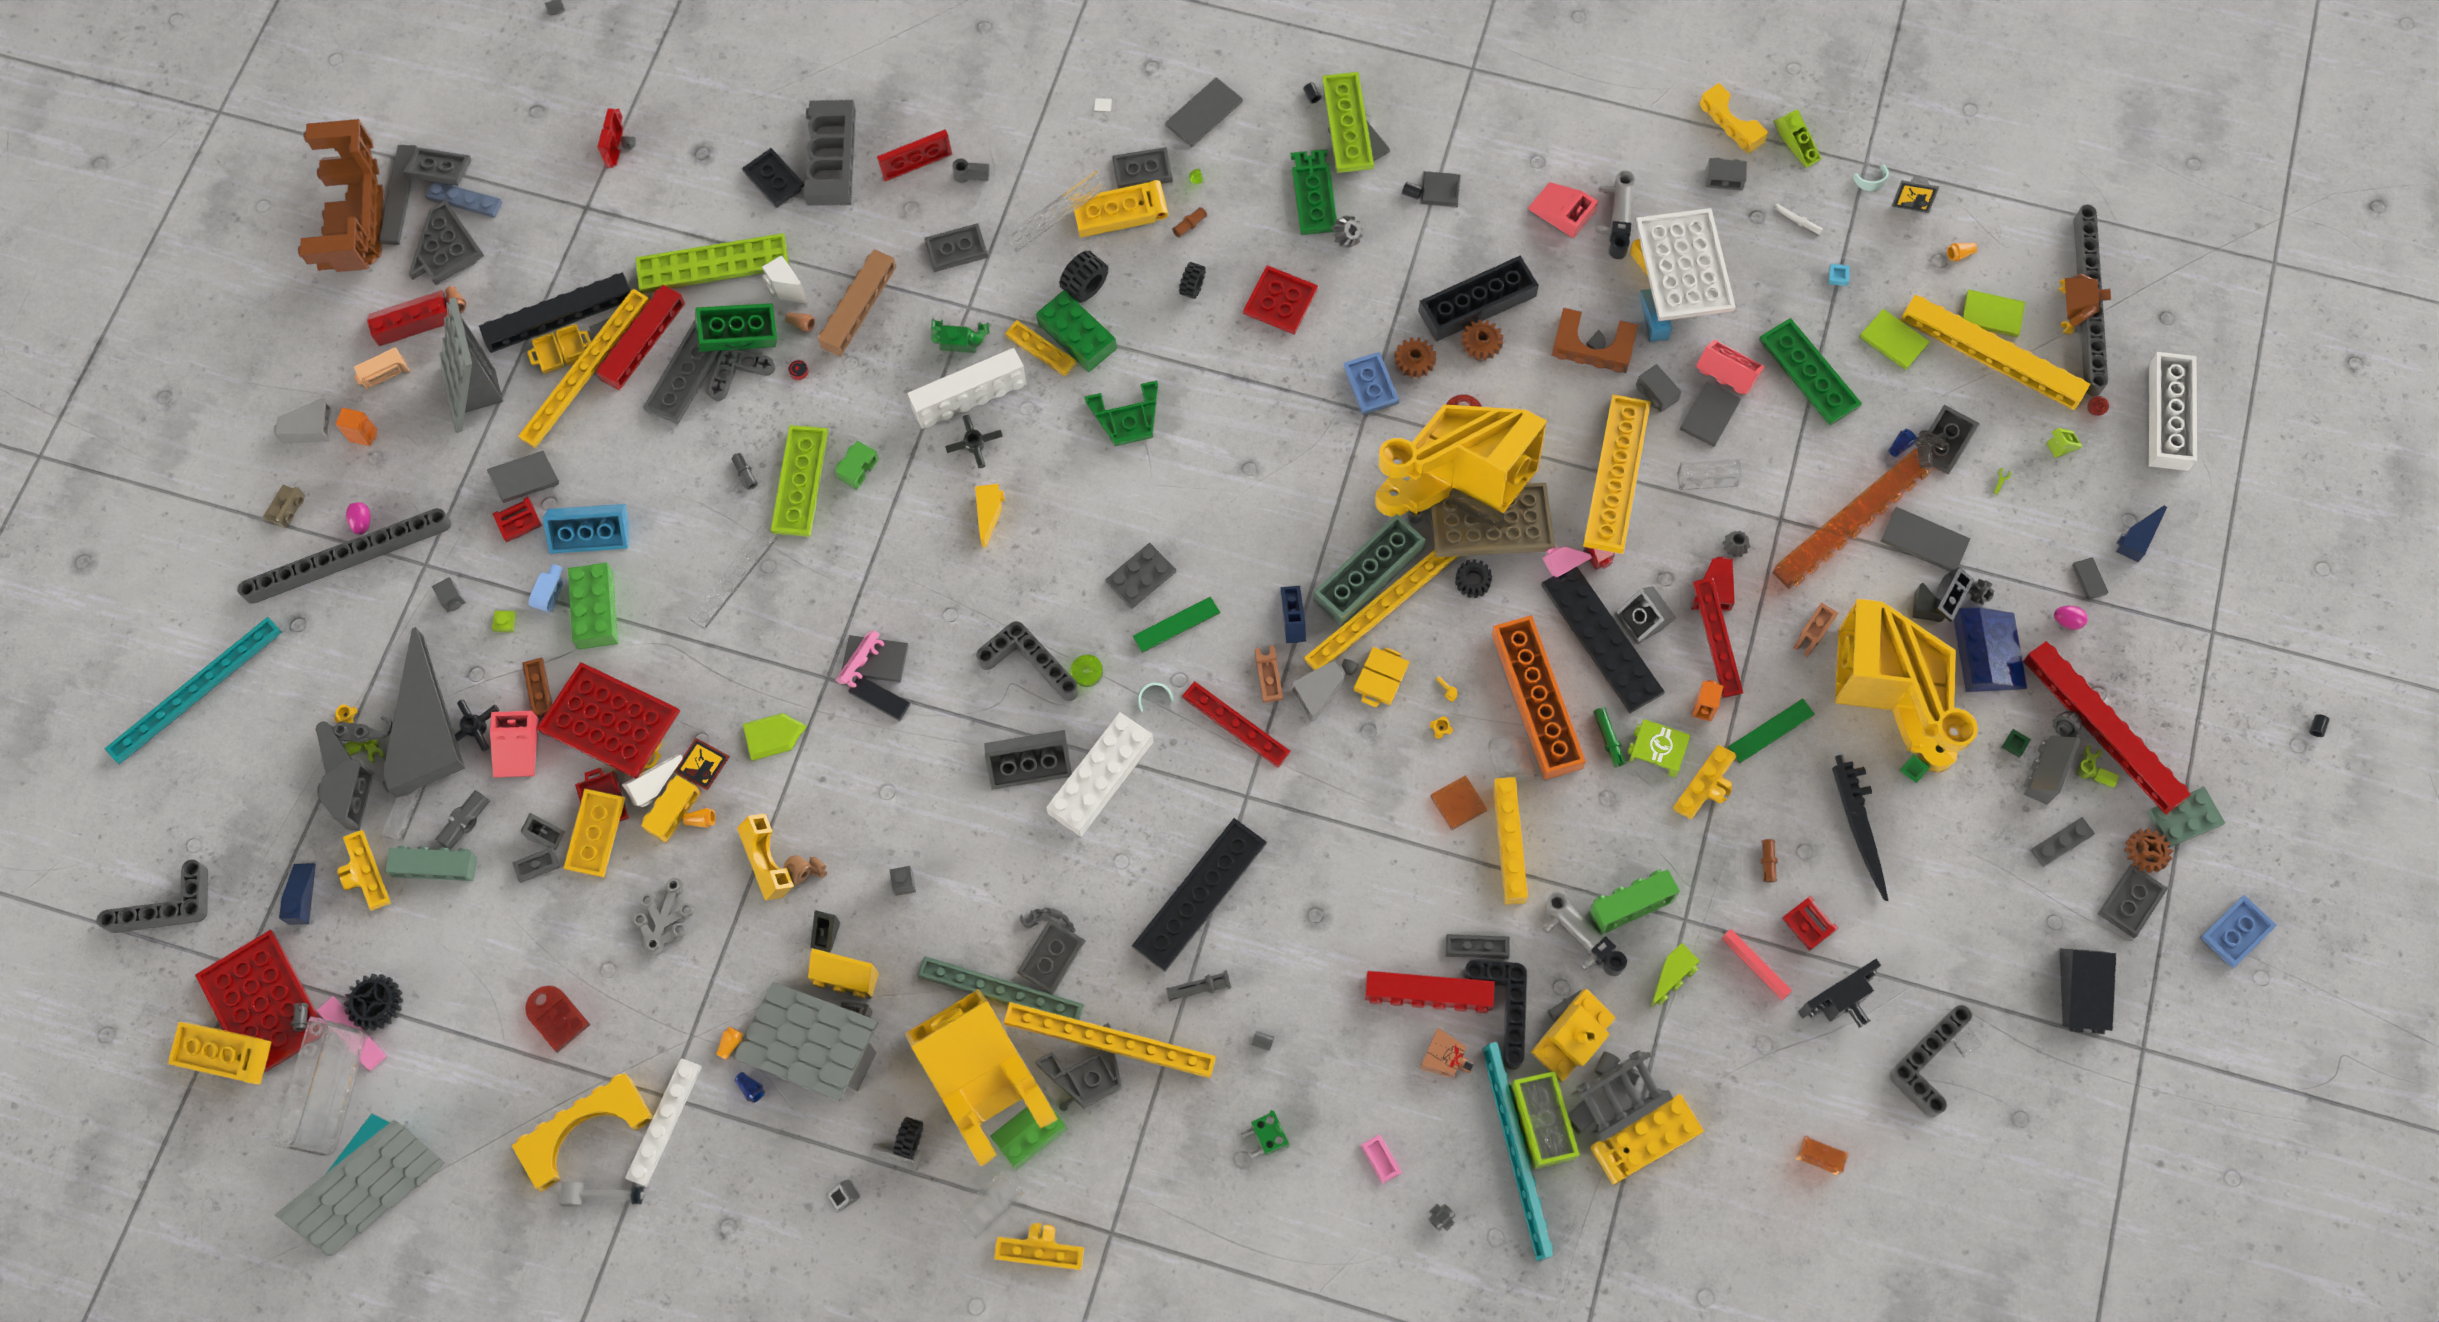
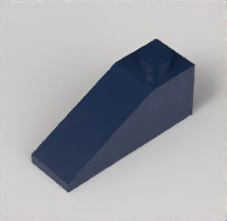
(2138, 537)
(1293, 614)
(297, 895)

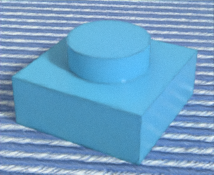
(1838, 274)

